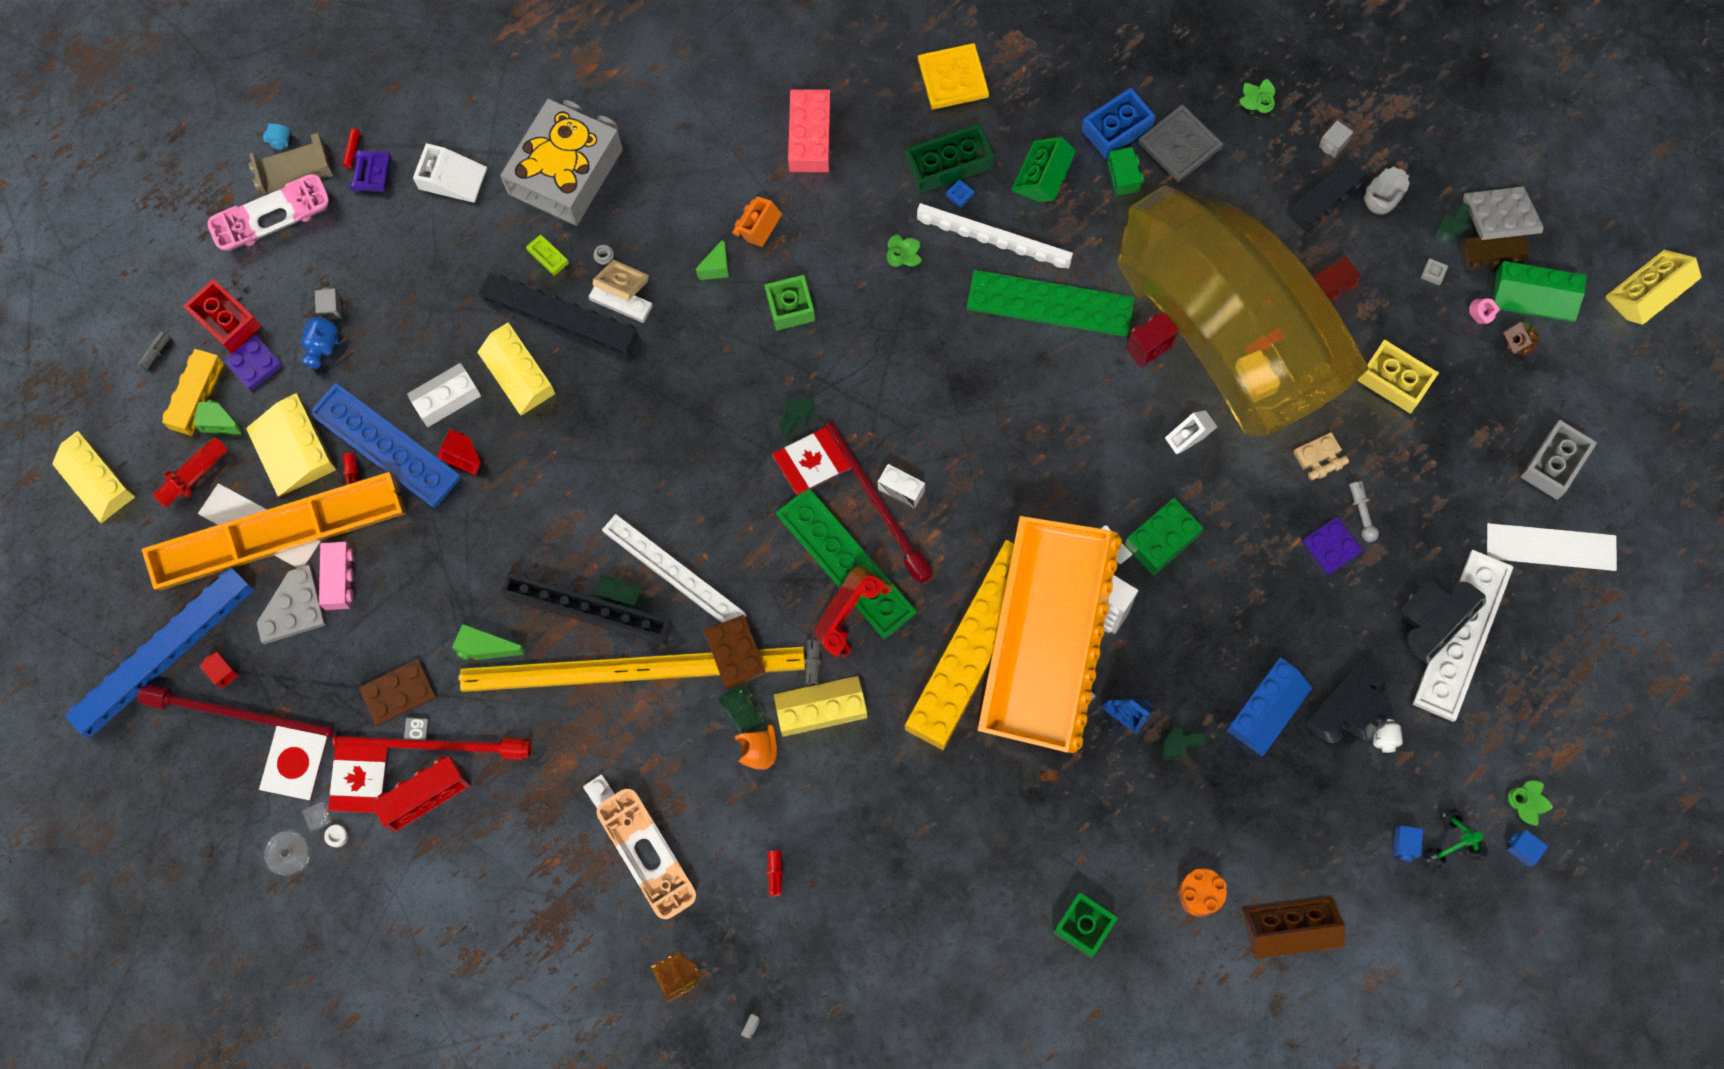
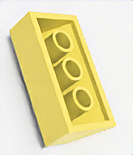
(1654, 286)
(515, 369)
(91, 477)
(820, 706)

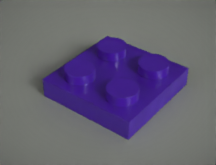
(253, 362)
(1332, 546)

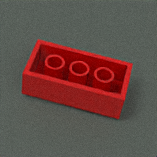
(420, 794)

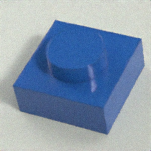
(960, 193)

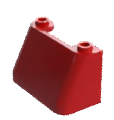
(828, 628)

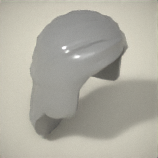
(1386, 190)

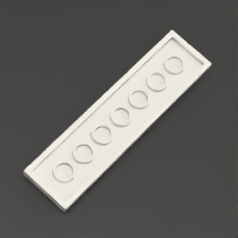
(1452, 669)

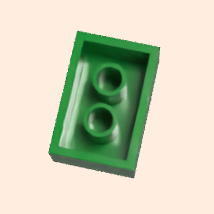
(1163, 536)

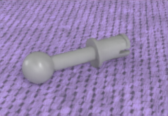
(1369, 532)

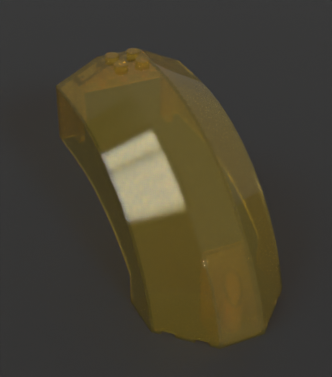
(1240, 307)

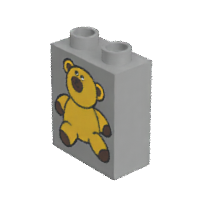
(562, 160)

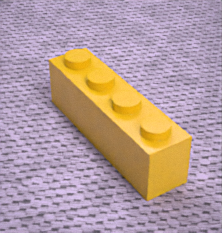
(193, 387)

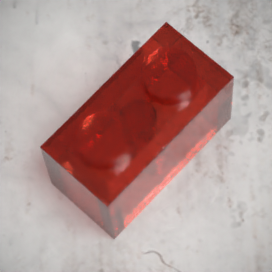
(1338, 278)

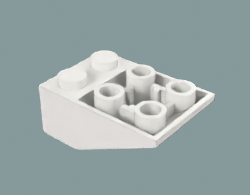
(449, 174)

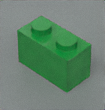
(1124, 171)

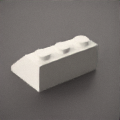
(443, 395)

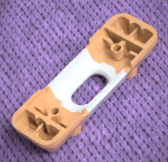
(628, 822)

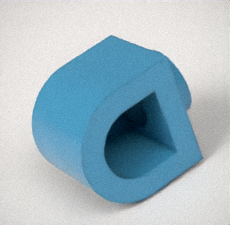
(277, 136)

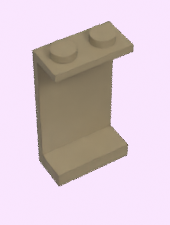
(280, 169)

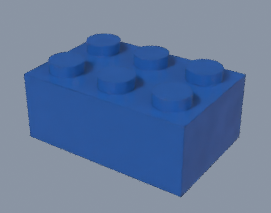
(1118, 122)

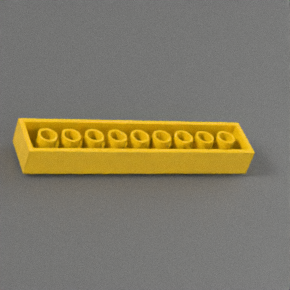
(963, 661)

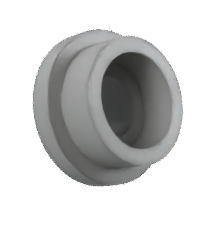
(603, 249)

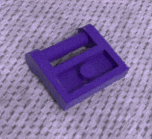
(376, 171)

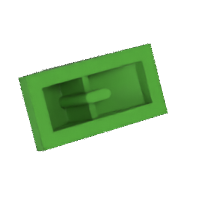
(715, 264)

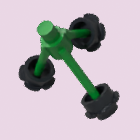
(1472, 839)

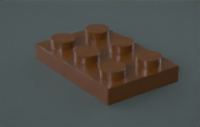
(734, 651)
(397, 692)

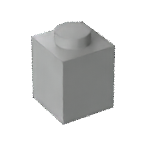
(1335, 139)
(328, 303)

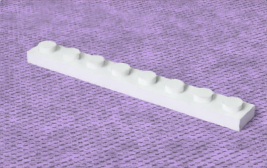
(998, 237)
(671, 570)

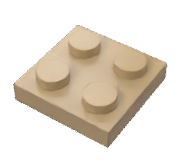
(620, 280)

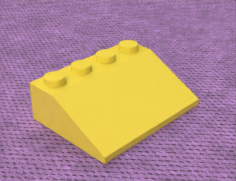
(290, 446)

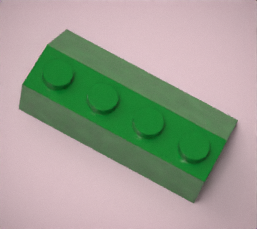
(1539, 291)

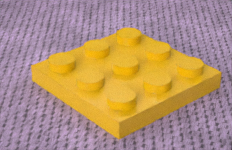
(953, 76)

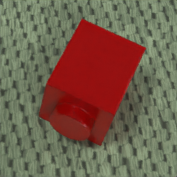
(218, 670)

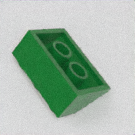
(1044, 169)

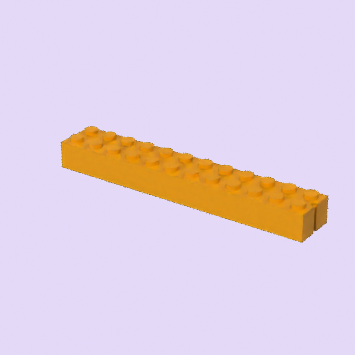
(273, 531)

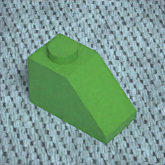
(213, 418)

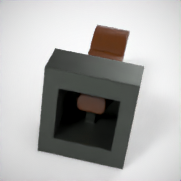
(1032, 776)

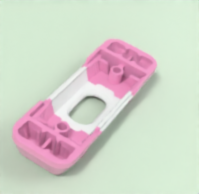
(240, 223)

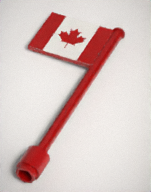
(362, 762)

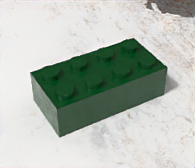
(949, 158)

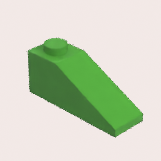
(481, 645)

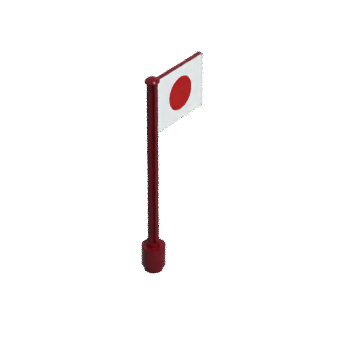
(294, 751)

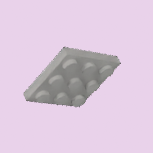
(1503, 213)

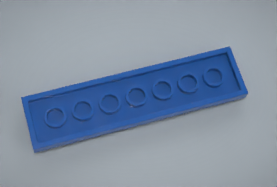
(385, 445)

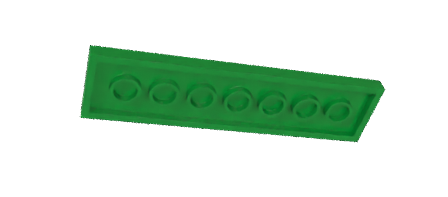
(1050, 303)
(838, 555)

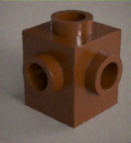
(1522, 338)

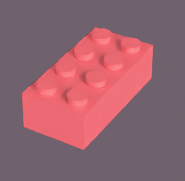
(809, 131)

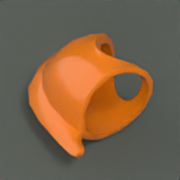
(758, 748)

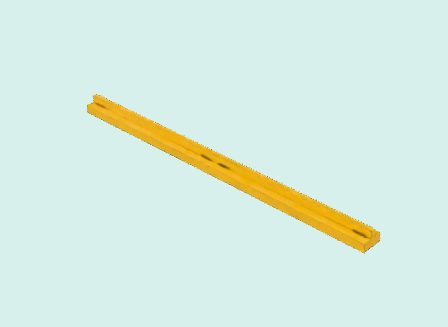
(605, 670)

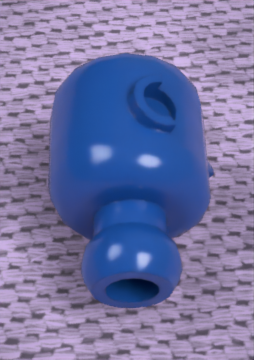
(318, 339)

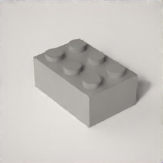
(1558, 460)

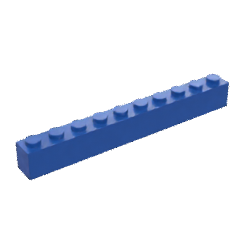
(158, 653)

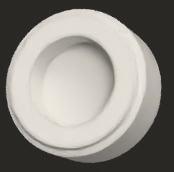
(336, 836)

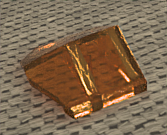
(676, 976)

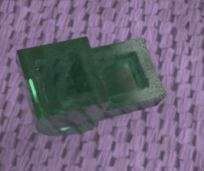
(1453, 227)
(796, 411)
(1176, 743)

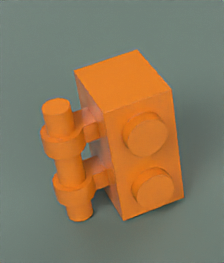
(757, 221)

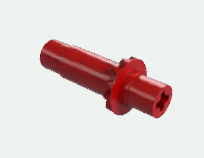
(186, 475)

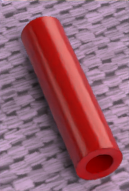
(351, 148)

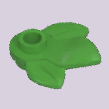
(1256, 95)
(903, 251)
(1532, 801)

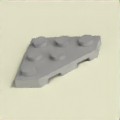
(292, 607)

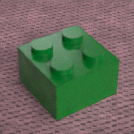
(1085, 925)

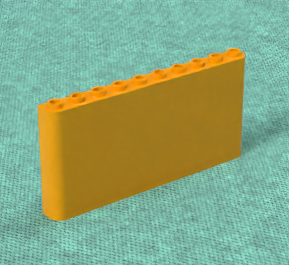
(1050, 633)

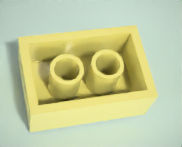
(1398, 376)

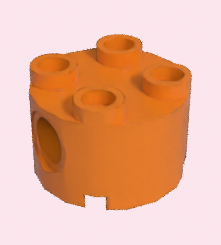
(1202, 892)

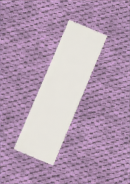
(227, 506)
(1551, 547)

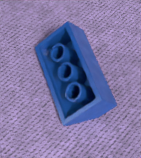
(1270, 707)

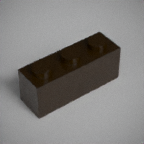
(1492, 252)

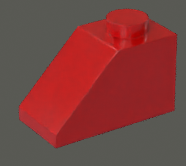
(459, 452)

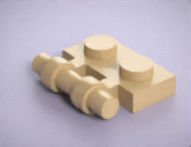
(1318, 451)

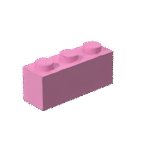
(336, 576)

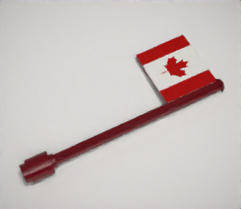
(827, 456)

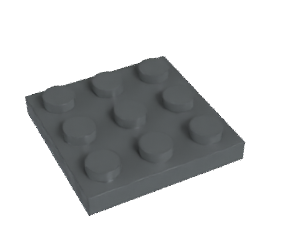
(1180, 143)

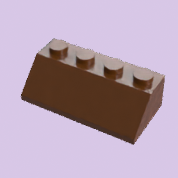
(1294, 927)

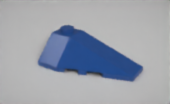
(1130, 712)

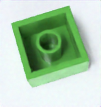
(790, 302)

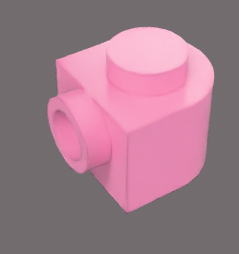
(1483, 310)

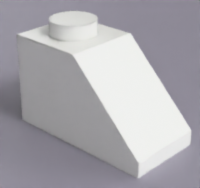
(1191, 431)

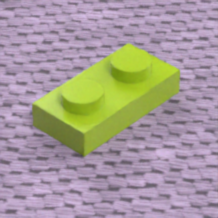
(547, 255)

